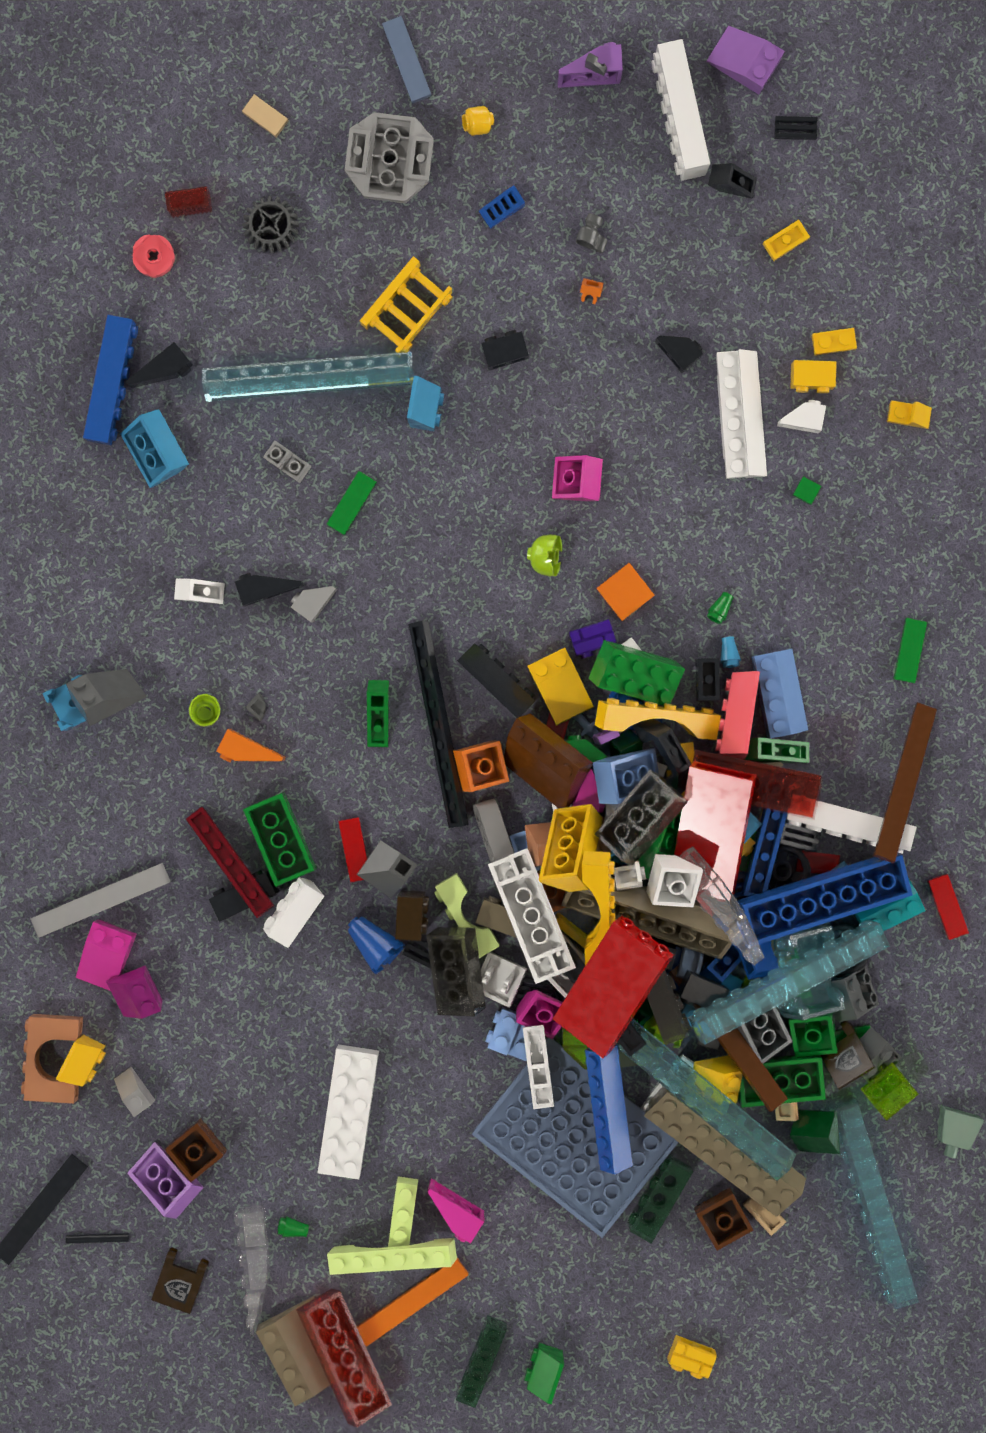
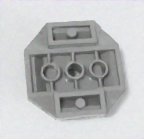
(383, 136)

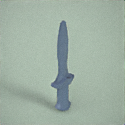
(590, 729)

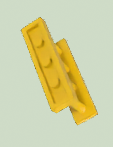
(399, 287)

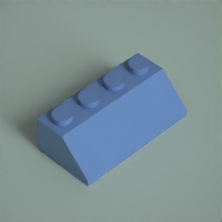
(780, 694)

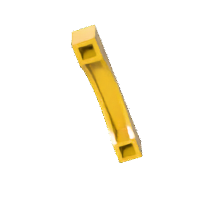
(619, 716)
(597, 877)

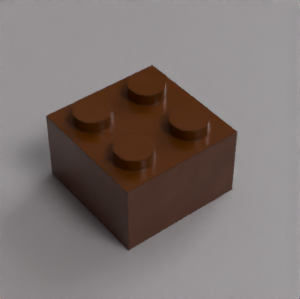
(195, 1150)
(723, 1219)

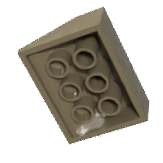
(293, 1354)

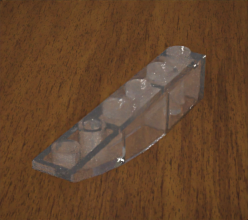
(724, 909)
(254, 1260)

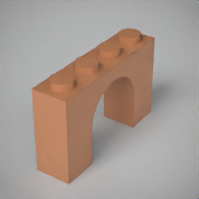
(39, 1084)

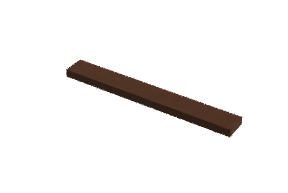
(905, 783)
(748, 1063)

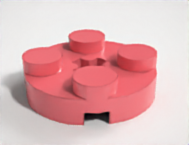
(141, 255)

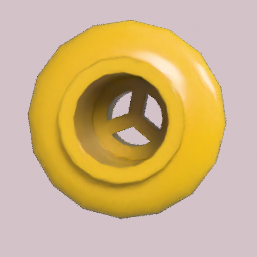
(477, 120)

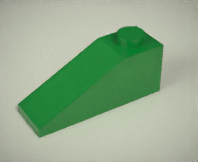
(378, 713)
(777, 751)

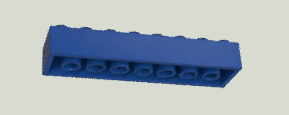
(826, 897)

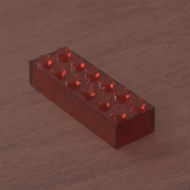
(775, 787)
(344, 1357)

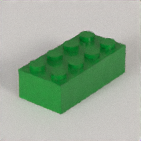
(636, 673)
(279, 839)
(797, 1077)

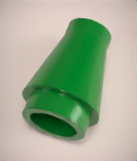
(720, 608)
(292, 1228)

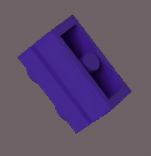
(591, 638)

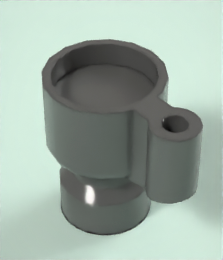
(589, 236)

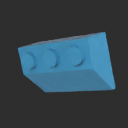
(154, 448)

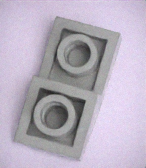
(287, 461)

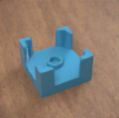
(64, 707)

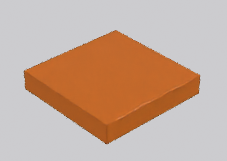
(625, 591)

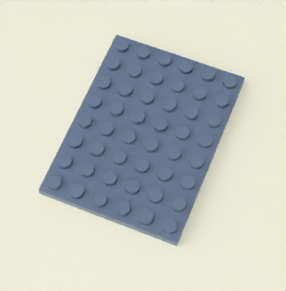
(559, 1145)

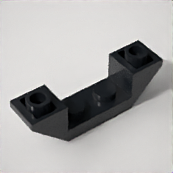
(669, 748)

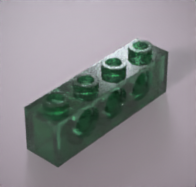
(649, 1228)
(481, 1361)

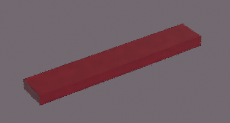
(230, 862)

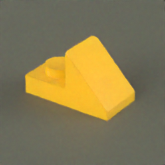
(909, 414)

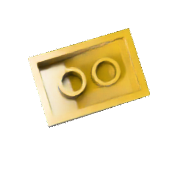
(560, 686)

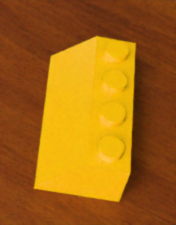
(569, 836)

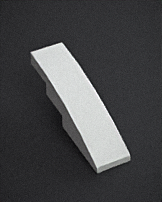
(538, 1066)

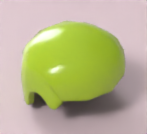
(200, 714)

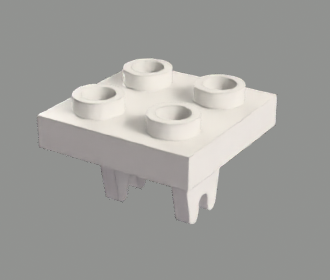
(501, 978)

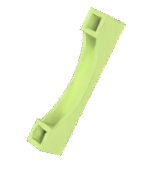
(354, 1259)

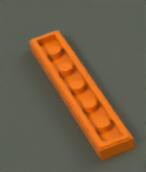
(411, 1301)

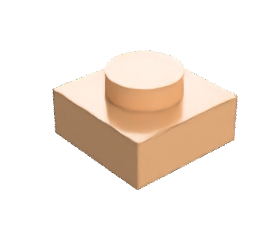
(787, 1112)

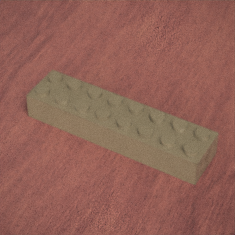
(675, 924)
(720, 1154)

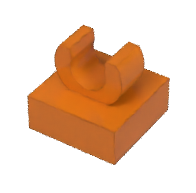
(591, 288)

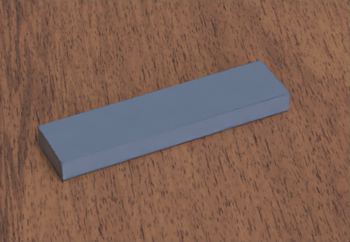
(406, 59)

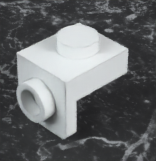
(629, 876)

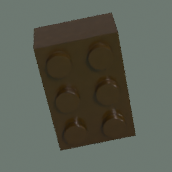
(410, 915)

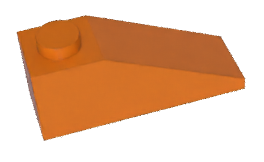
(241, 748)

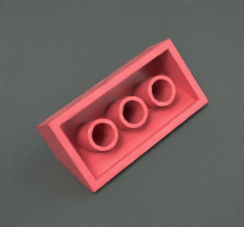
(738, 714)

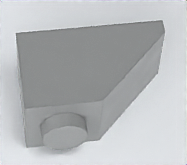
(312, 601)
(133, 1092)

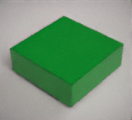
(806, 490)

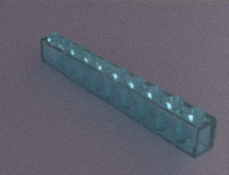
(308, 376)
(788, 981)
(712, 1105)
(874, 1205)

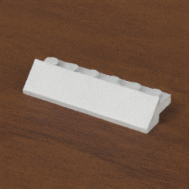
(741, 414)
(531, 916)

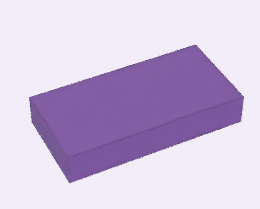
(605, 736)

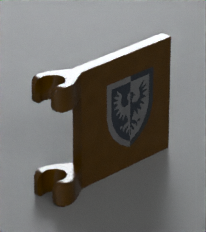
(850, 1060)
(177, 1285)

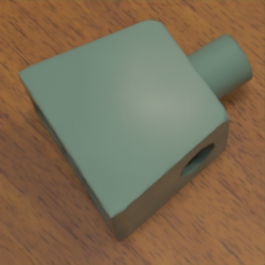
(957, 1129)

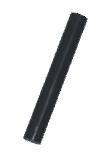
(97, 1238)

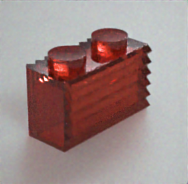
(188, 201)

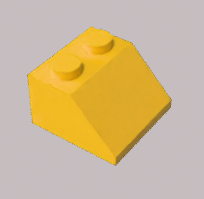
(81, 1061)
(722, 1074)

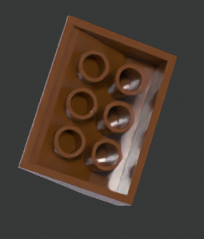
(545, 760)

